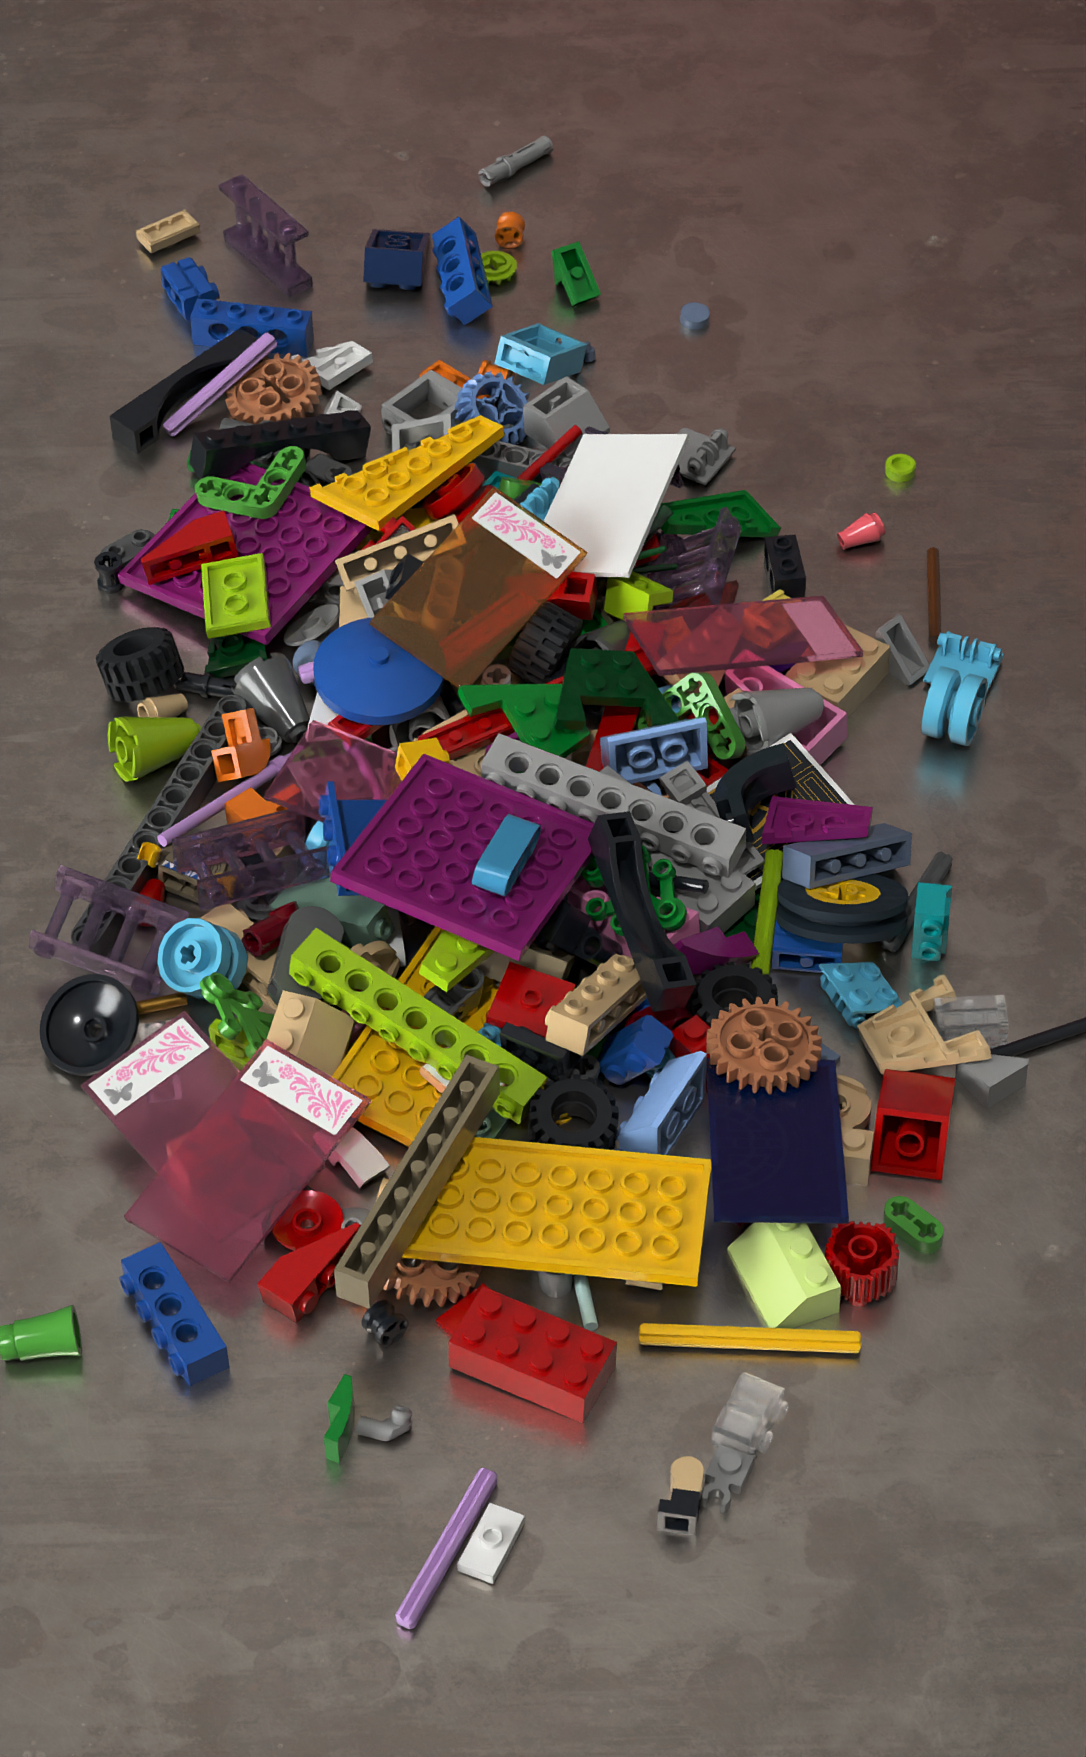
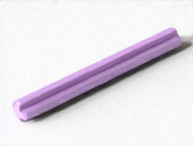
(219, 384)
(446, 1548)

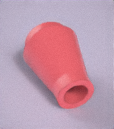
(862, 531)

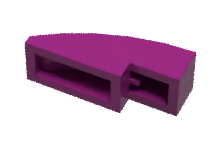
(713, 948)

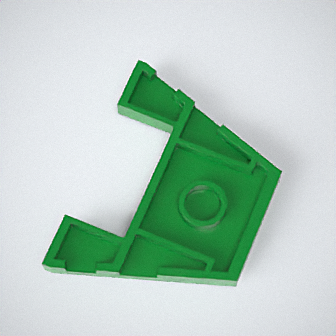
(530, 712)

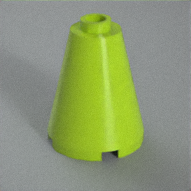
(148, 743)

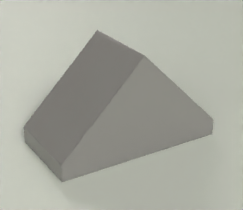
(906, 658)
(993, 1078)

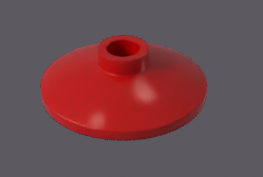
(311, 1210)

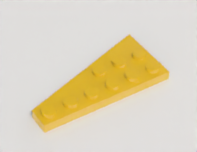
(405, 477)

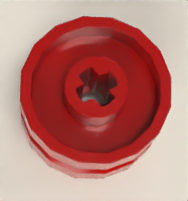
(457, 494)

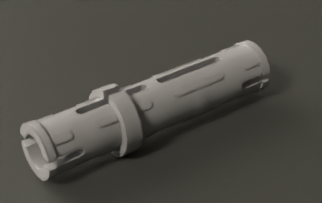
(507, 165)

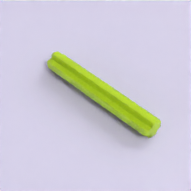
(767, 910)

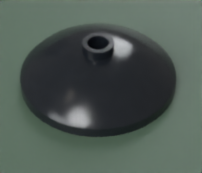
(75, 1016)

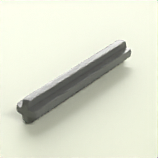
(933, 874)

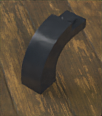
(751, 782)

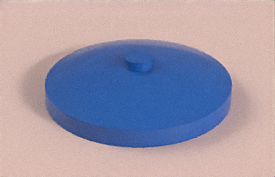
(372, 677)

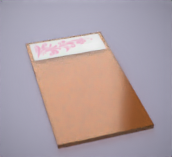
(478, 588)

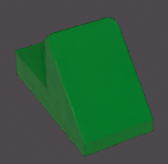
(574, 273)

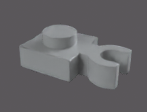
(726, 1473)

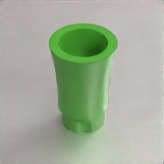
(42, 1336)

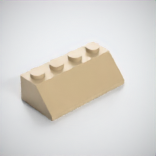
(311, 1030)

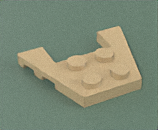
(909, 1041)

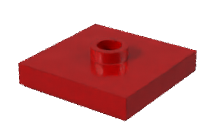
(526, 998)

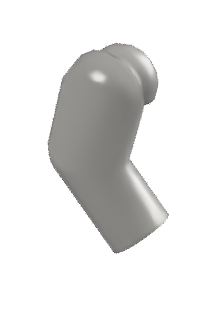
(386, 1430)

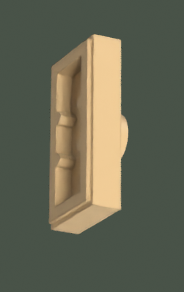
(168, 231)

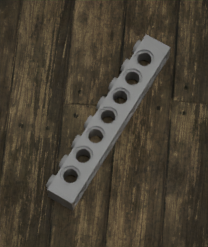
(603, 791)

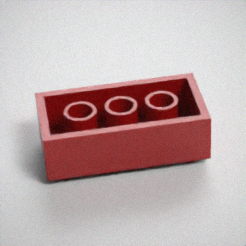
(532, 1354)

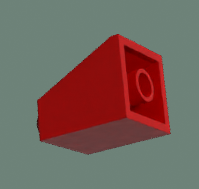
(912, 1124)

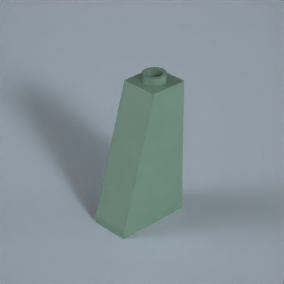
(360, 916)

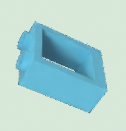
(539, 355)

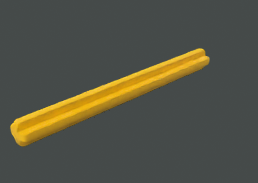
(750, 1338)

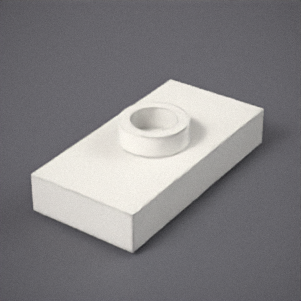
(491, 1543)

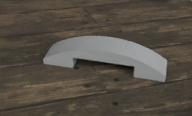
(688, 788)

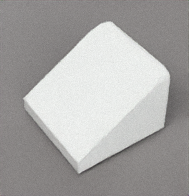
(341, 403)

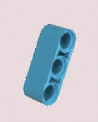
(506, 855)

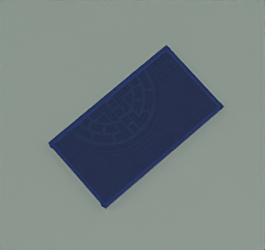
(777, 1151)

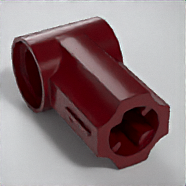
(267, 932)

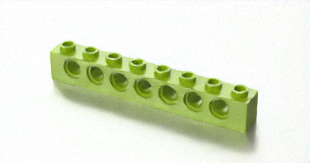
(409, 1008)

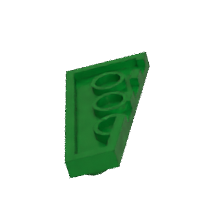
(702, 514)

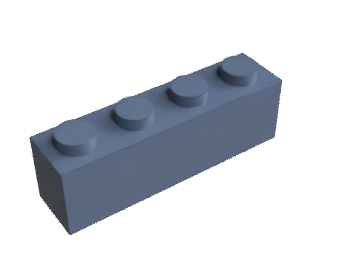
(839, 860)

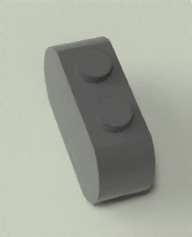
(294, 933)

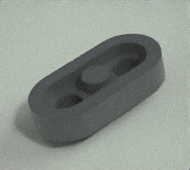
(129, 545)

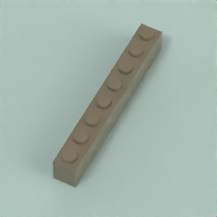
(417, 1182)

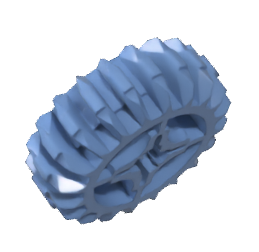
(502, 407)

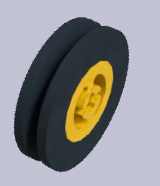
(844, 911)

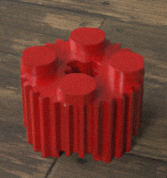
(863, 1260)

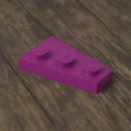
(811, 820)

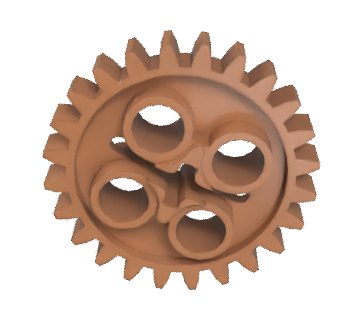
(275, 391)
(763, 1045)
(432, 1280)

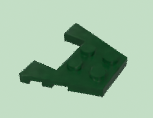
(608, 680)

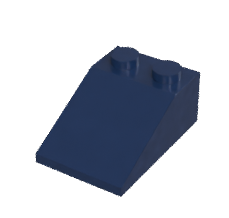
(395, 258)

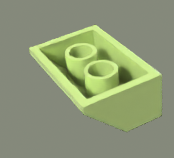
(785, 1274)

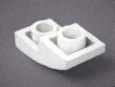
(359, 1158)

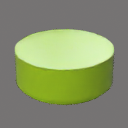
(900, 468)

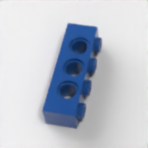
(461, 271)
(215, 320)
(164, 1292)

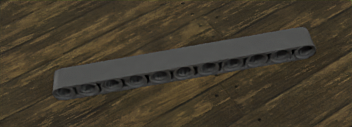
(177, 800)

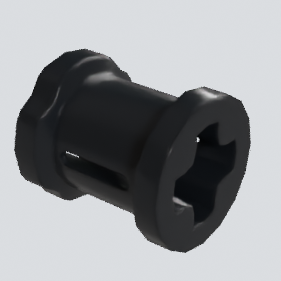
(105, 573)

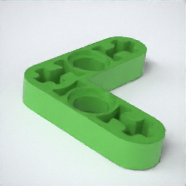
(216, 491)
(699, 705)

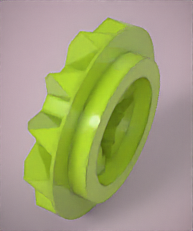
(502, 262)

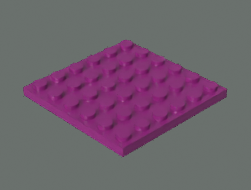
(296, 545)
(427, 845)

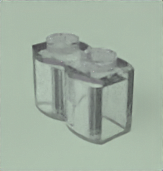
(750, 1415)

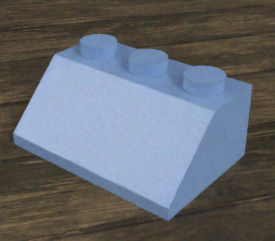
(656, 750)
(667, 1106)

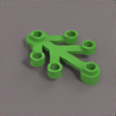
(245, 1005)

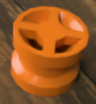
(513, 236)

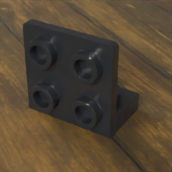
(538, 1052)

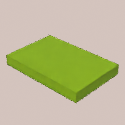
(235, 595)

